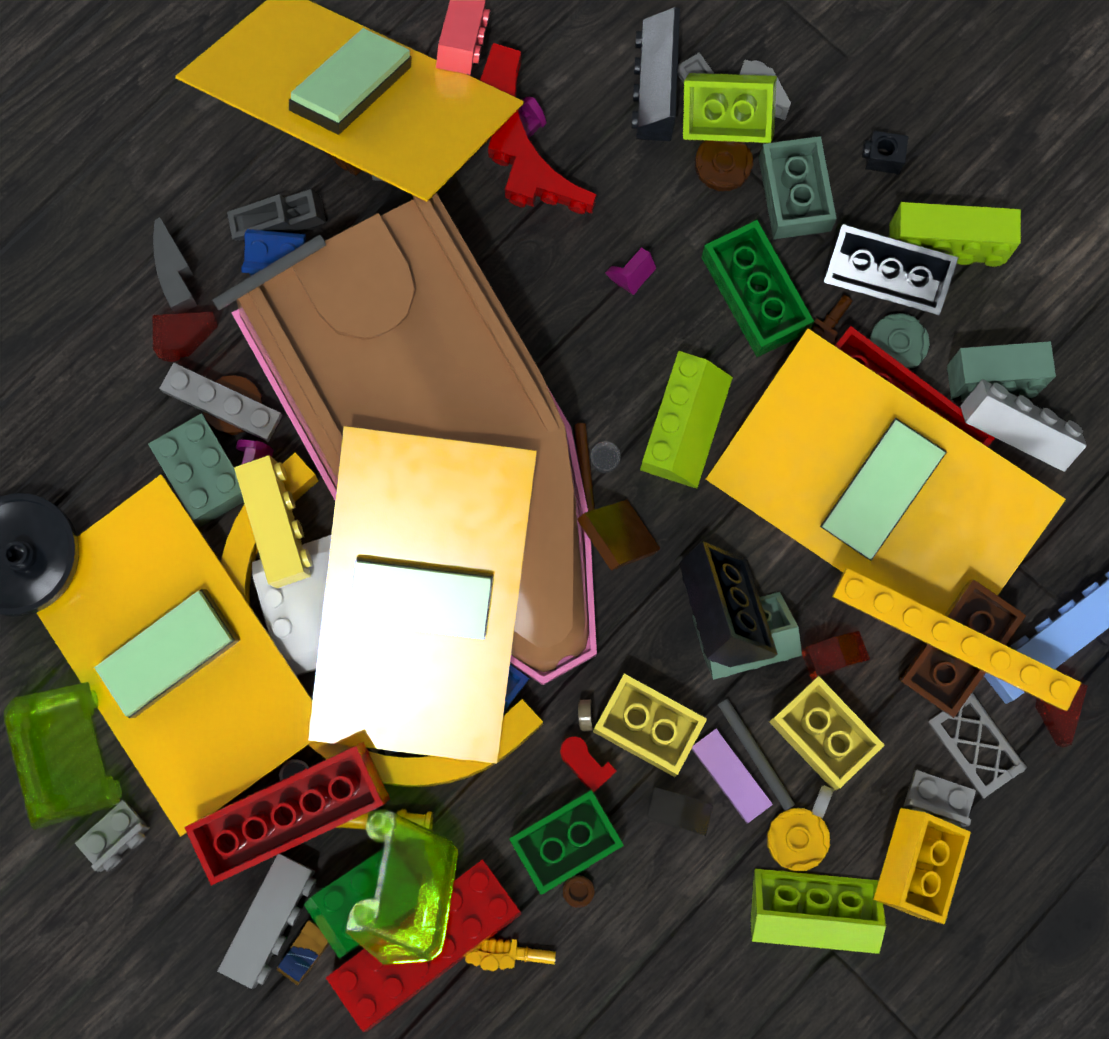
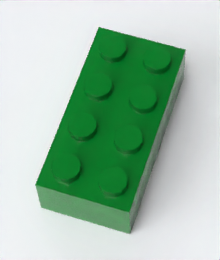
(757, 288)

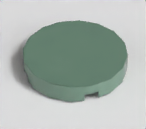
(902, 339)

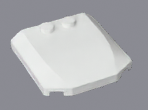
(296, 610)

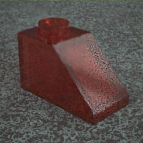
(181, 333)
(835, 654)
(1062, 723)

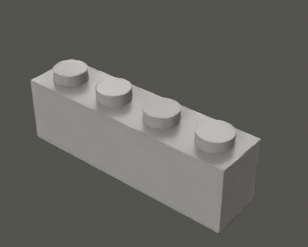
(1023, 425)
(266, 922)

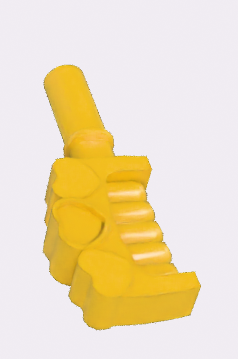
(502, 955)

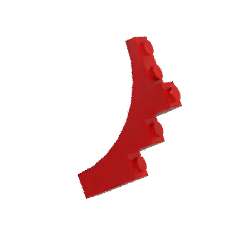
(510, 145)

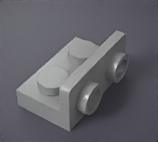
(940, 798)
(112, 836)

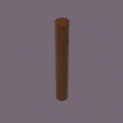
(584, 463)

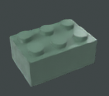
(797, 187)
(1018, 367)
(198, 470)

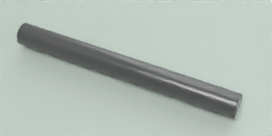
(269, 272)
(756, 754)

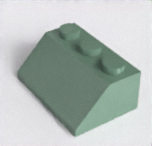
(783, 631)

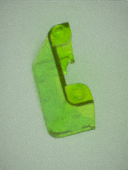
(58, 755)
(411, 895)

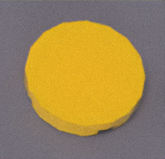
(798, 839)

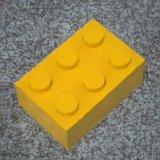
(922, 865)

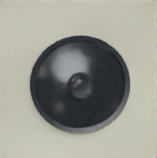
(35, 554)

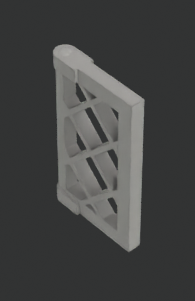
(970, 769)

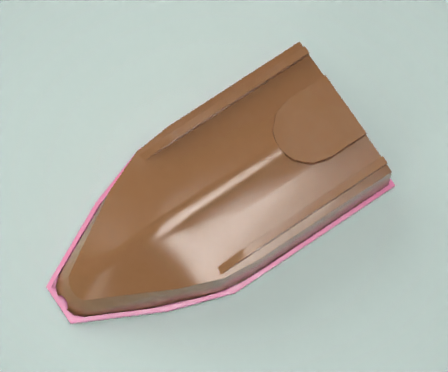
(410, 339)

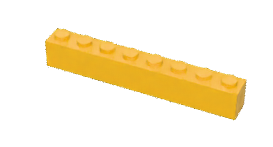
(956, 639)

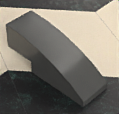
(278, 214)
(171, 270)

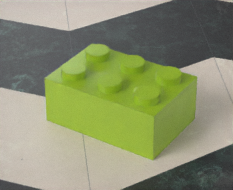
(729, 107)

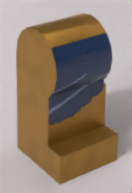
(303, 953)

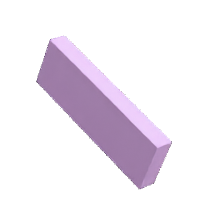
(731, 776)

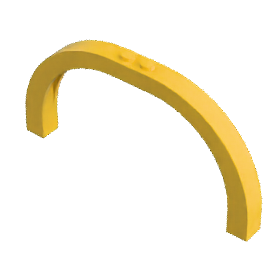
(425, 771)

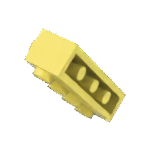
(273, 521)

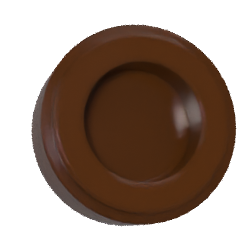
(578, 891)

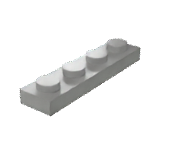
(220, 402)

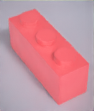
(462, 35)

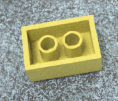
(649, 725)
(826, 733)

